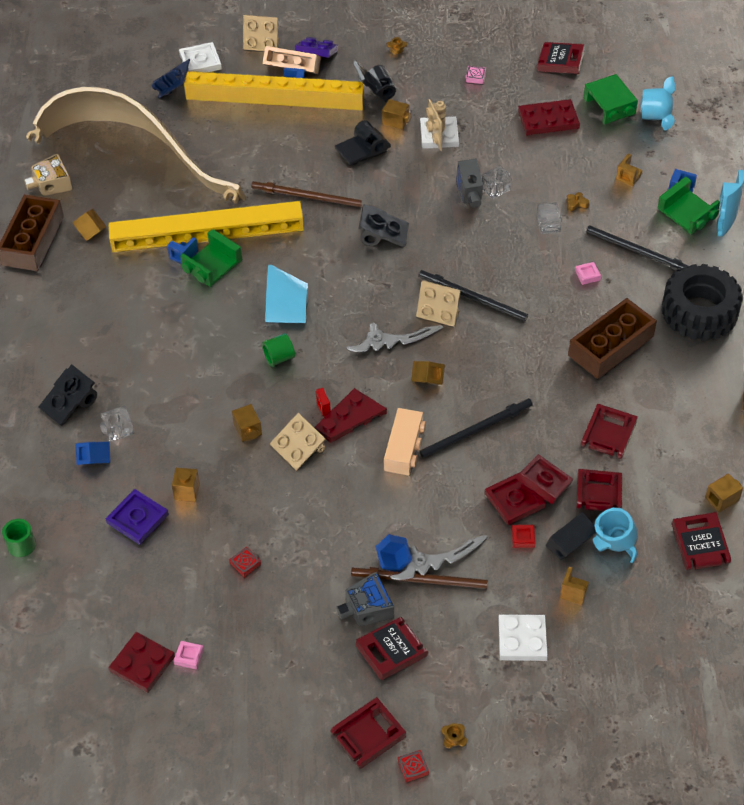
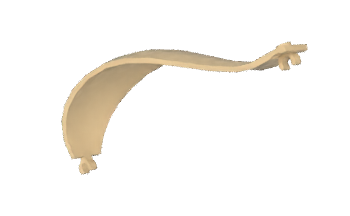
(108, 105)

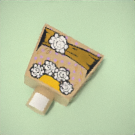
(49, 177)

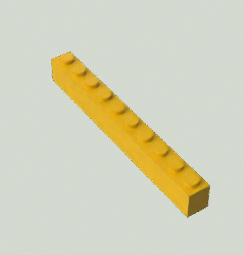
(274, 90)
(183, 227)

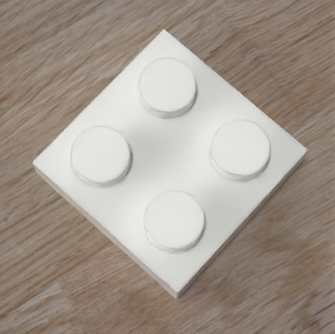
(202, 58)
(449, 135)
(522, 637)

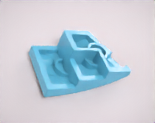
(730, 203)
(285, 297)

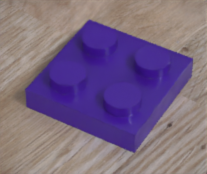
(319, 48)
(137, 516)

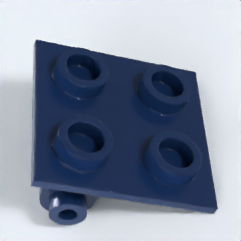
(171, 79)

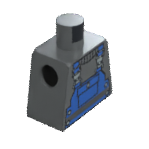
(469, 189)
(367, 602)

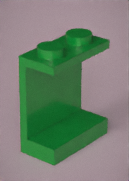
(612, 97)
(686, 207)
(213, 260)

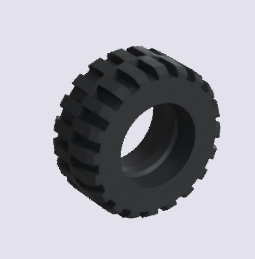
(698, 320)

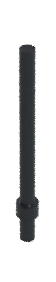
(675, 264)
(438, 279)
(510, 411)

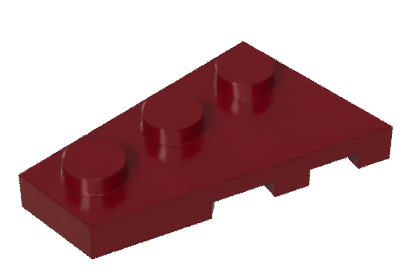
(348, 414)

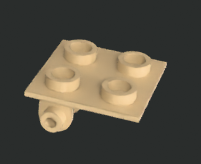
(260, 32)
(436, 121)
(438, 303)
(298, 441)

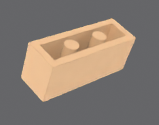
(291, 59)
(404, 441)

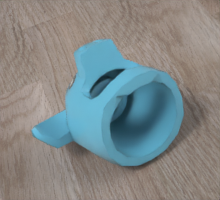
(658, 103)
(616, 532)

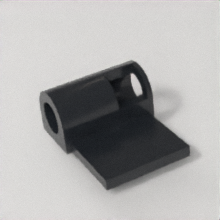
(377, 80)
(365, 143)
(382, 226)
(63, 401)

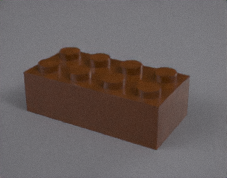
(30, 232)
(612, 338)

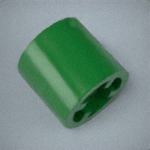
(278, 349)
(19, 537)

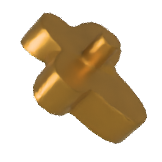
(577, 200)

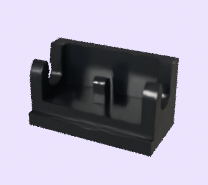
(571, 536)

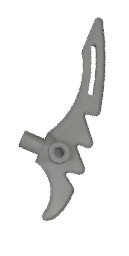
(377, 338)
(422, 562)

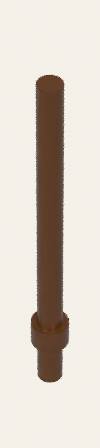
(270, 188)
(429, 579)

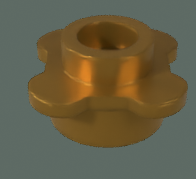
(396, 45)
(458, 730)

